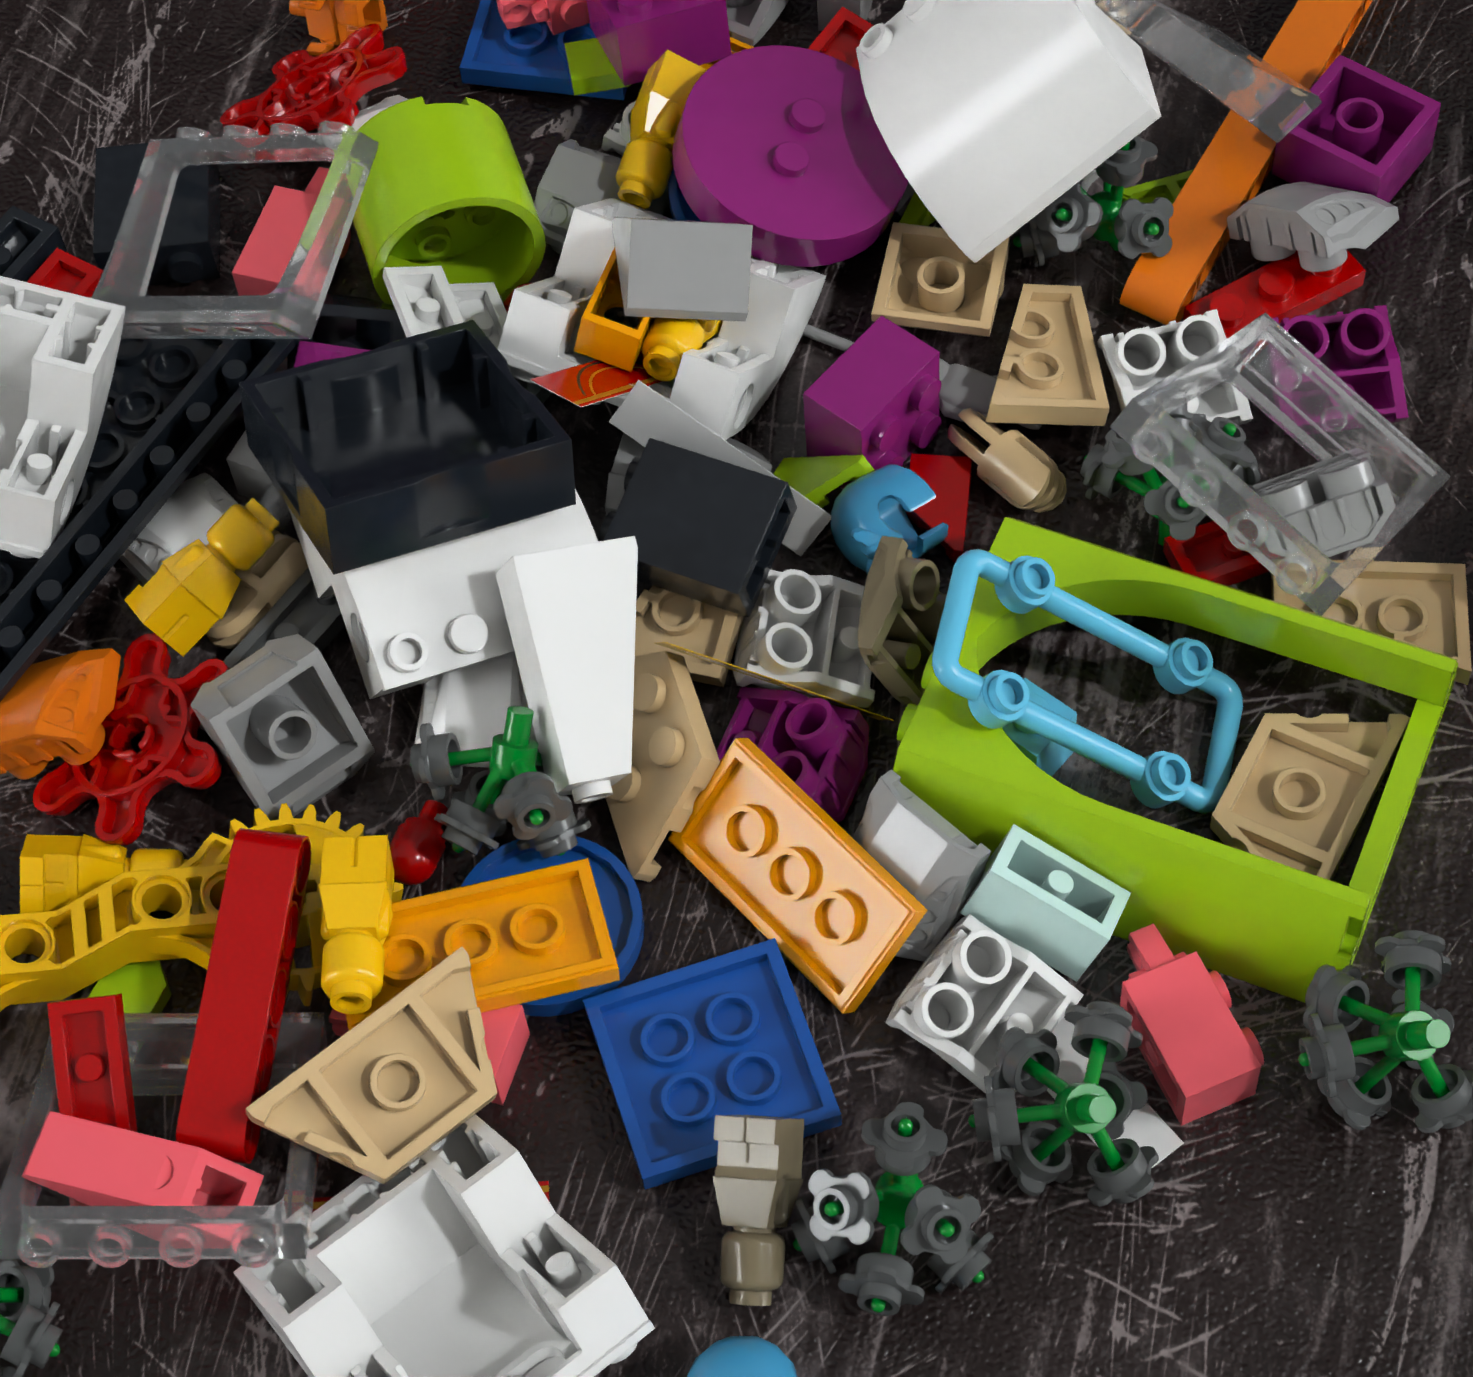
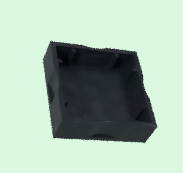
(407, 446)

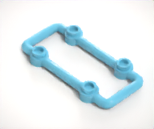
(1004, 695)

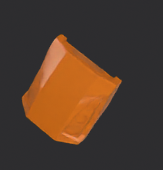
(58, 711)

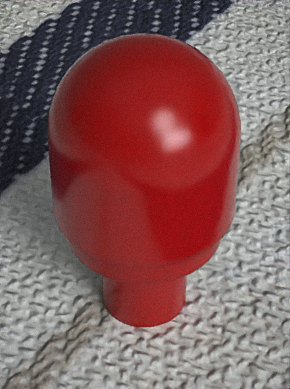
(418, 845)

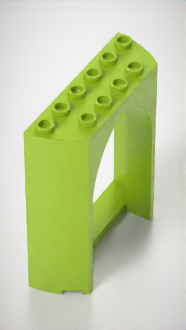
(1202, 895)

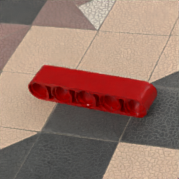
(244, 992)

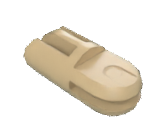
(1010, 464)
(259, 590)

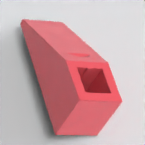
(131, 1168)

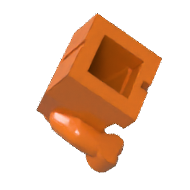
(337, 19)

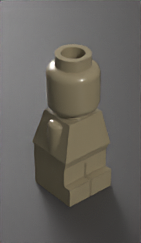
(756, 1193)

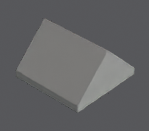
(683, 268)

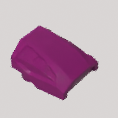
(1359, 352)
(808, 740)

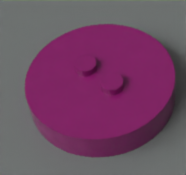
(792, 150)

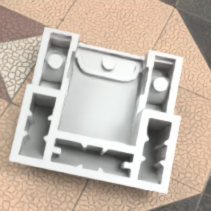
(1002, 105)
(715, 385)
(53, 396)
(437, 603)
(449, 1276)

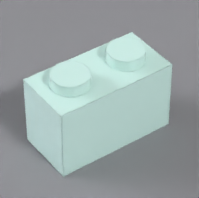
(1046, 902)

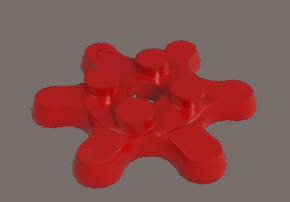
(321, 86)
(168, 753)

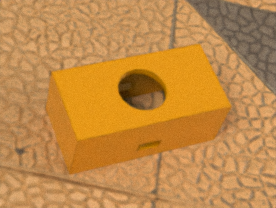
(605, 338)

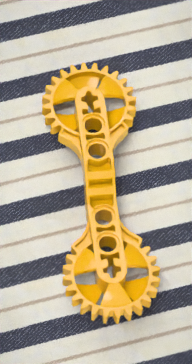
(114, 927)

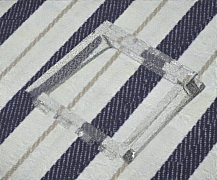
(1216, 65)
(297, 300)
(1315, 412)
(177, 1234)

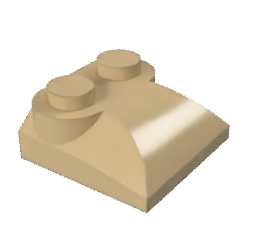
(935, 285)

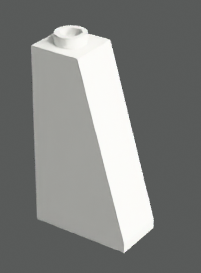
(576, 658)

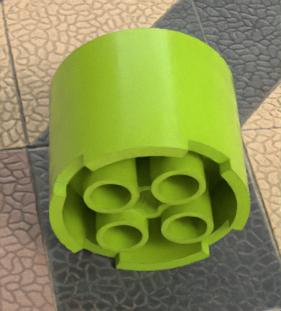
(447, 197)

